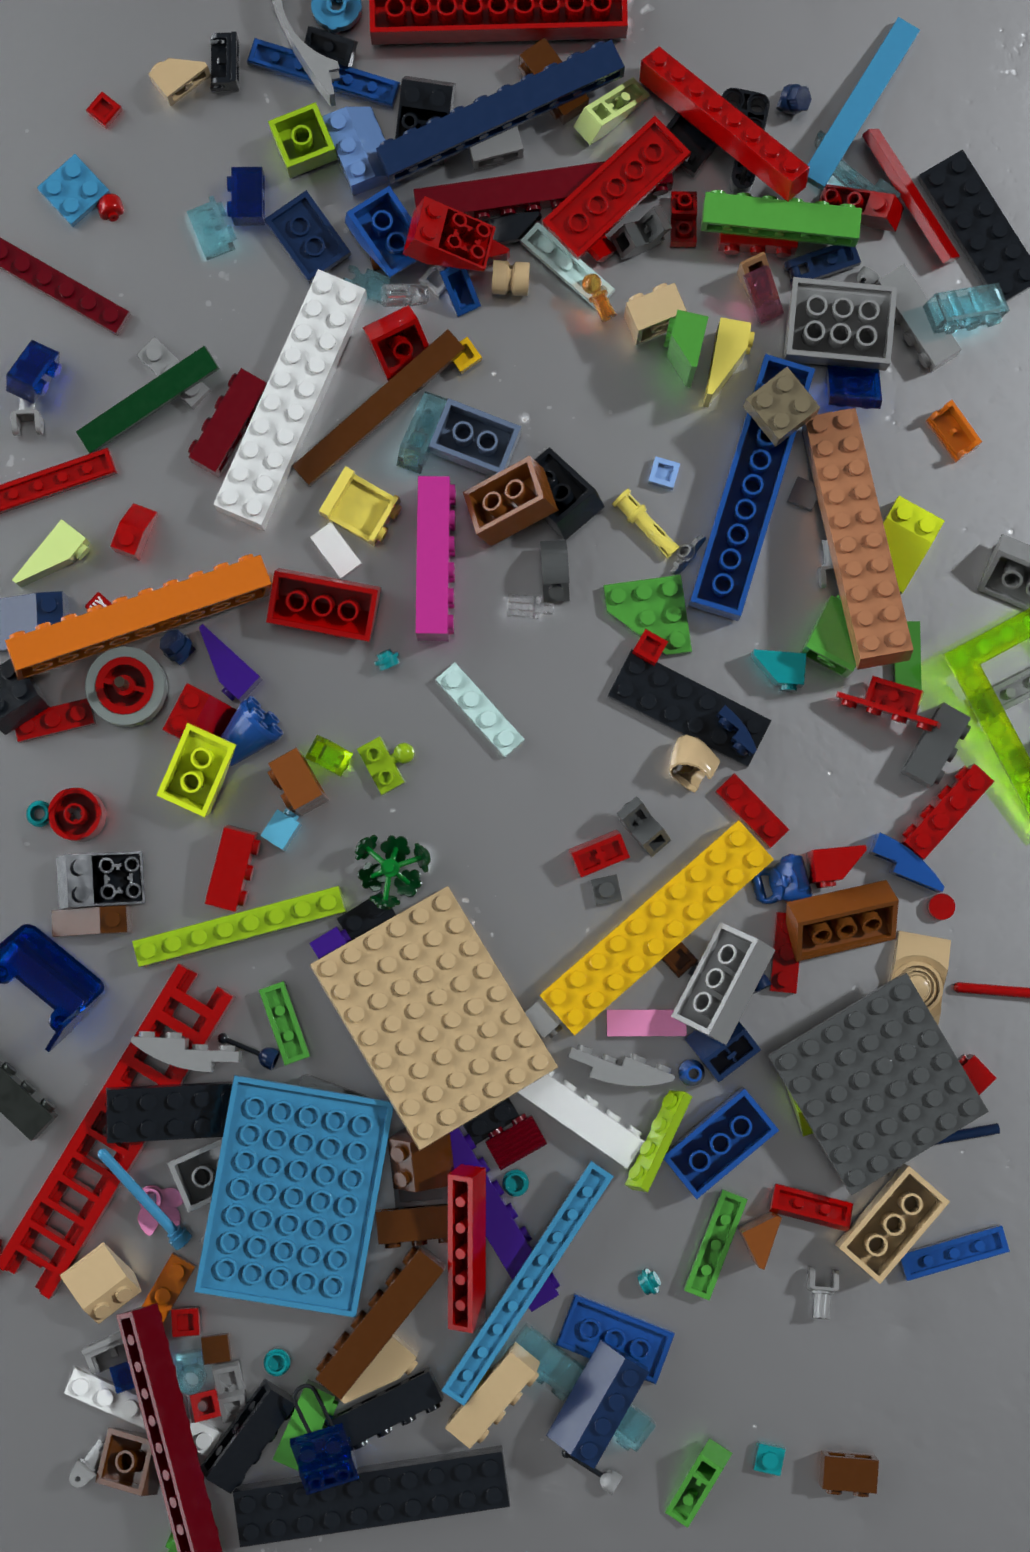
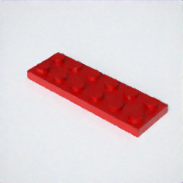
(616, 187)

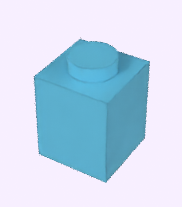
(281, 828)

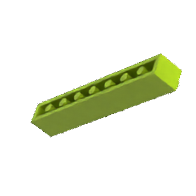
(239, 926)

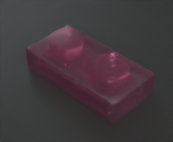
(763, 294)

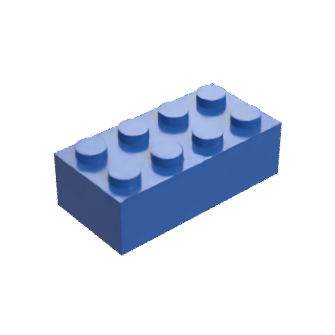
(720, 1142)

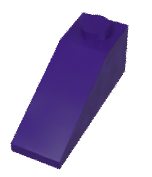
(231, 671)

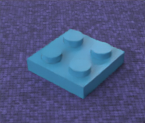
(73, 190)

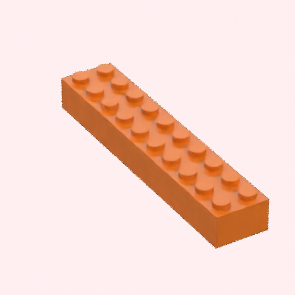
(138, 617)

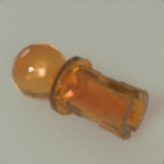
(592, 285)

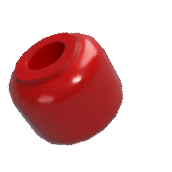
(110, 207)

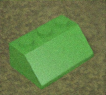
(684, 343)

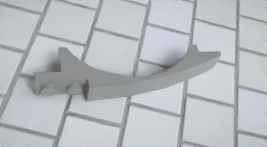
(318, 67)

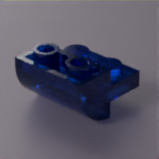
(325, 1458)

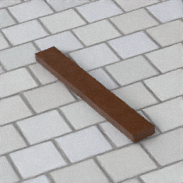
(379, 407)

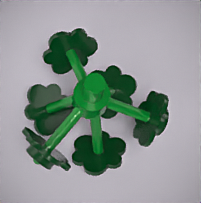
(375, 875)

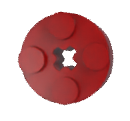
(63, 820)

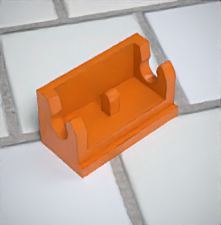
(954, 431)

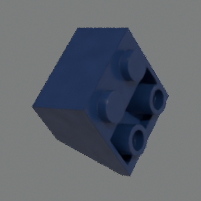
(723, 1058)

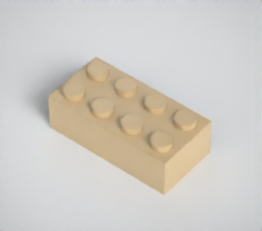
(892, 1223)

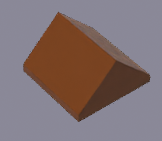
(760, 1236)

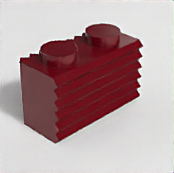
(516, 1141)

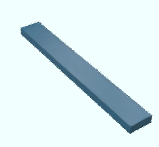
(861, 102)

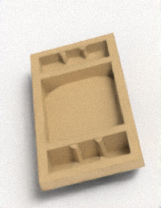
(926, 964)

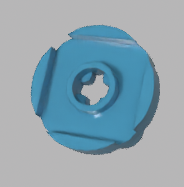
(336, 20)

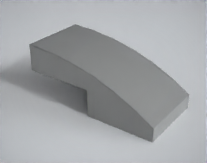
(230, 1389)

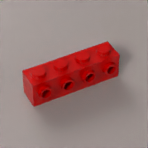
(947, 811)

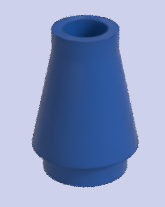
(684, 1070)

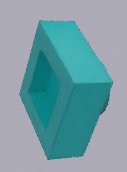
(769, 1458)

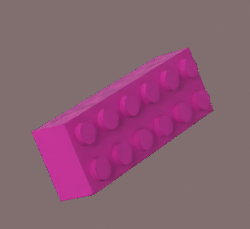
(433, 558)

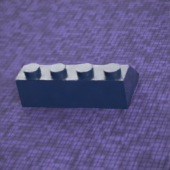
(597, 1403)

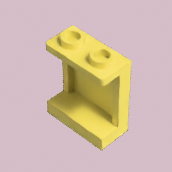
(360, 507)

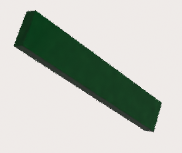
(147, 400)

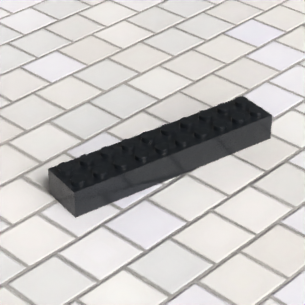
(380, 1497)

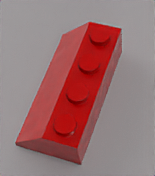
(323, 604)

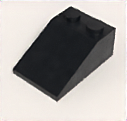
(572, 494)

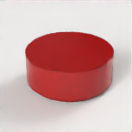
(941, 906)

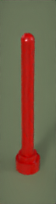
(996, 990)

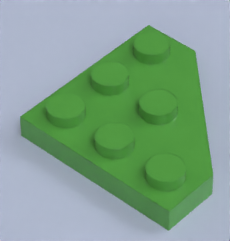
(653, 606)

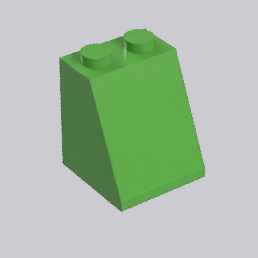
(830, 640)

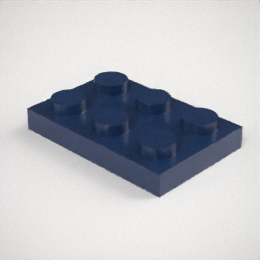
(307, 236)

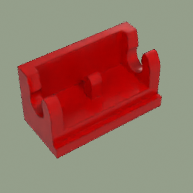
(599, 853)

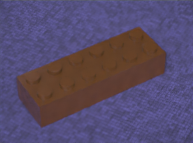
(377, 1325)

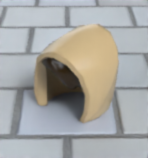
(692, 761)

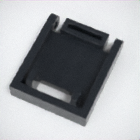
(694, 140)

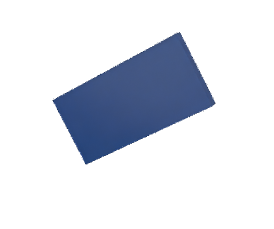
(591, 1321)

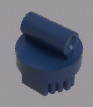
(794, 99)
(176, 646)

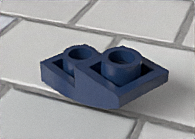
(742, 739)

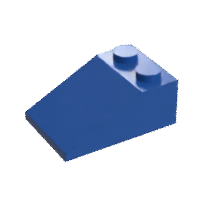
(382, 230)

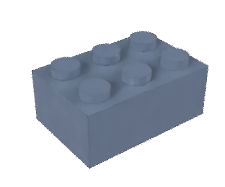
(474, 438)

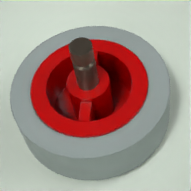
(126, 686)

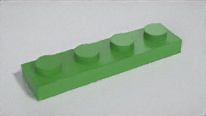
(715, 1244)

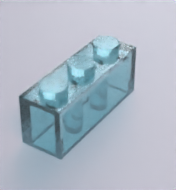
(966, 308)

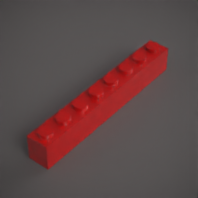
(724, 124)

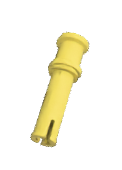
(637, 514)

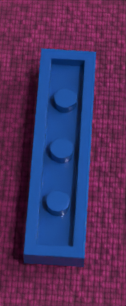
(954, 1252)

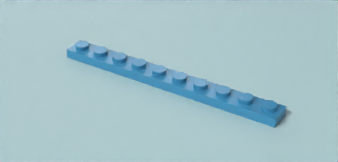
(527, 1283)

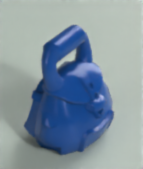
(786, 879)

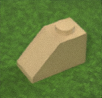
(178, 77)

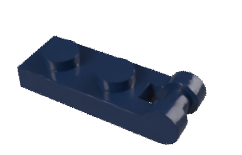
(823, 262)

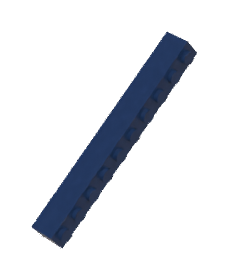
(500, 111)

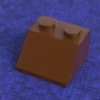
(417, 1169)
(128, 1463)

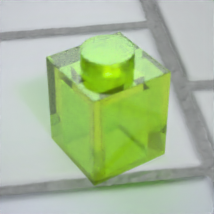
(329, 755)

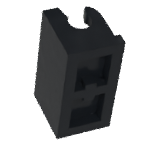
(225, 62)

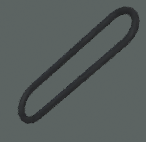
(319, 1401)

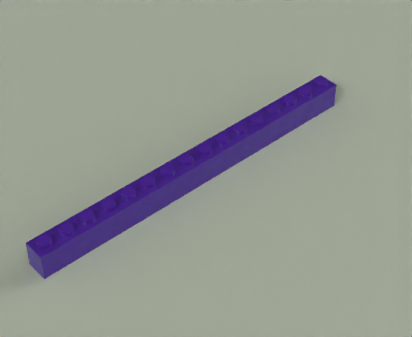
(502, 1230)

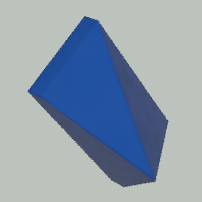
(460, 290)

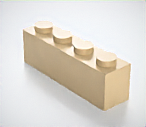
(493, 1394)

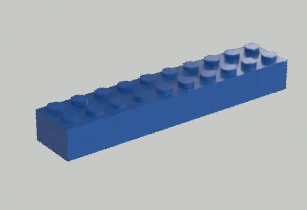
(744, 508)

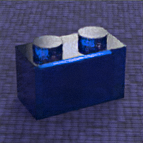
(247, 196)
(33, 372)

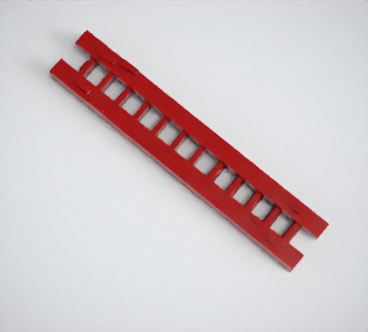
(92, 1130)

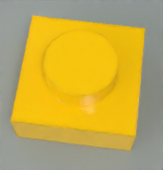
(467, 358)

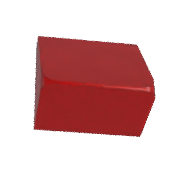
(602, 250)

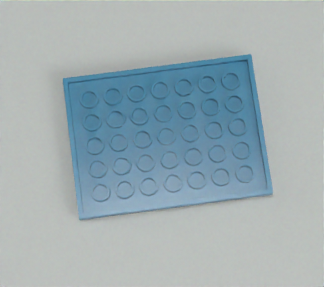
(294, 1196)

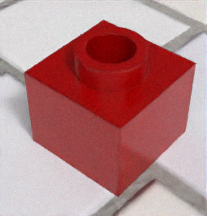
(212, 1409)

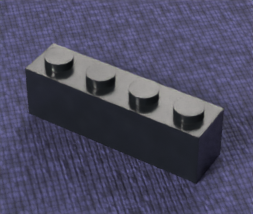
(390, 1407)
(248, 1436)

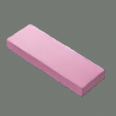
(644, 1023)

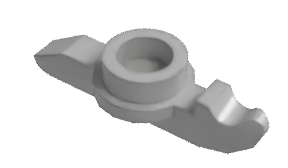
(687, 553)

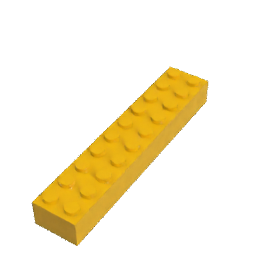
(656, 927)

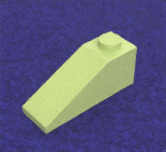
(610, 110)
(56, 552)

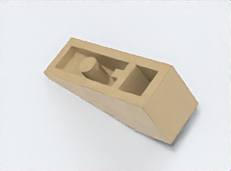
(386, 1367)

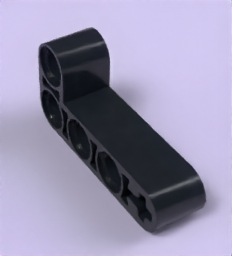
(745, 100)

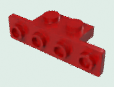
(892, 699)

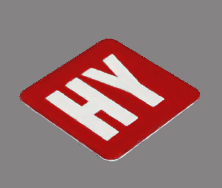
(98, 599)

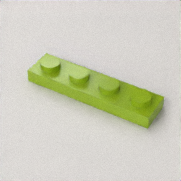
(658, 1140)

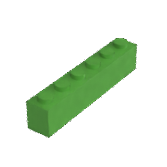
(781, 219)

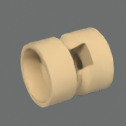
(510, 278)

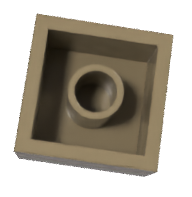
(781, 406)

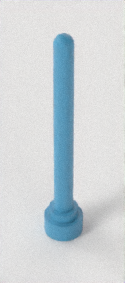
(177, 1236)

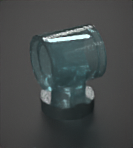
(187, 1362)

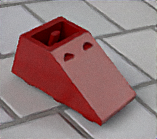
(448, 237)

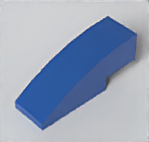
(905, 862)

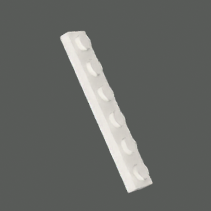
(102, 1395)

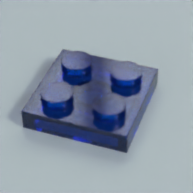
(853, 387)

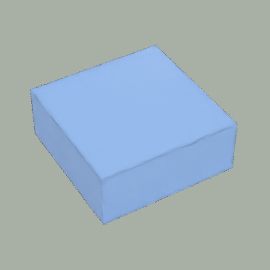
(664, 473)

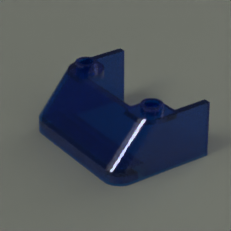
(51, 976)

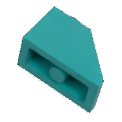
(782, 668)

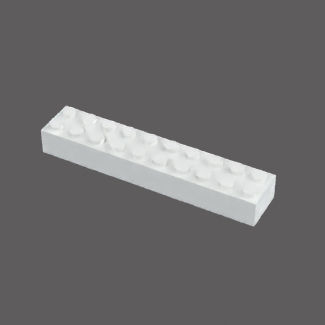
(291, 400)

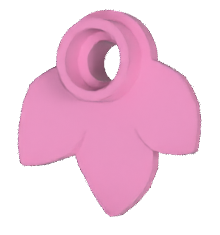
(167, 1200)

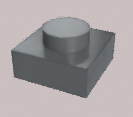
(606, 890)

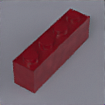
(228, 423)

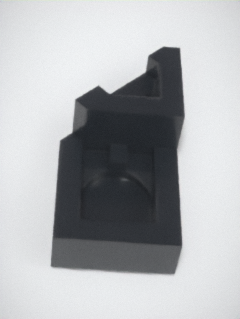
(514, 227)

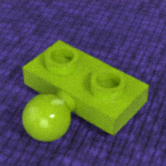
(383, 764)

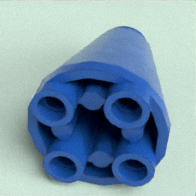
(251, 730)

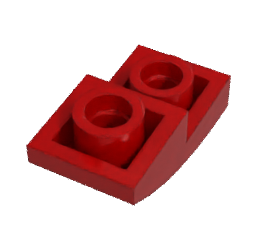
(683, 219)

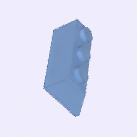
(355, 138)

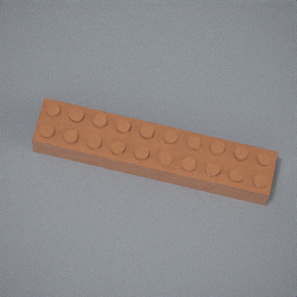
(857, 539)

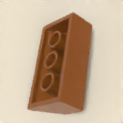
(842, 920)

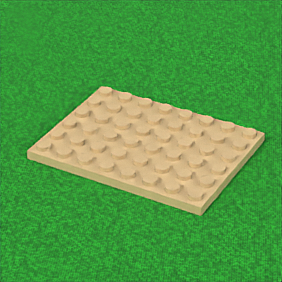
(433, 1017)

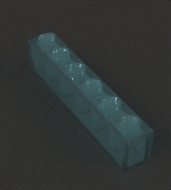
(563, 1371)

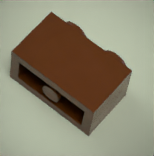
(848, 1473)

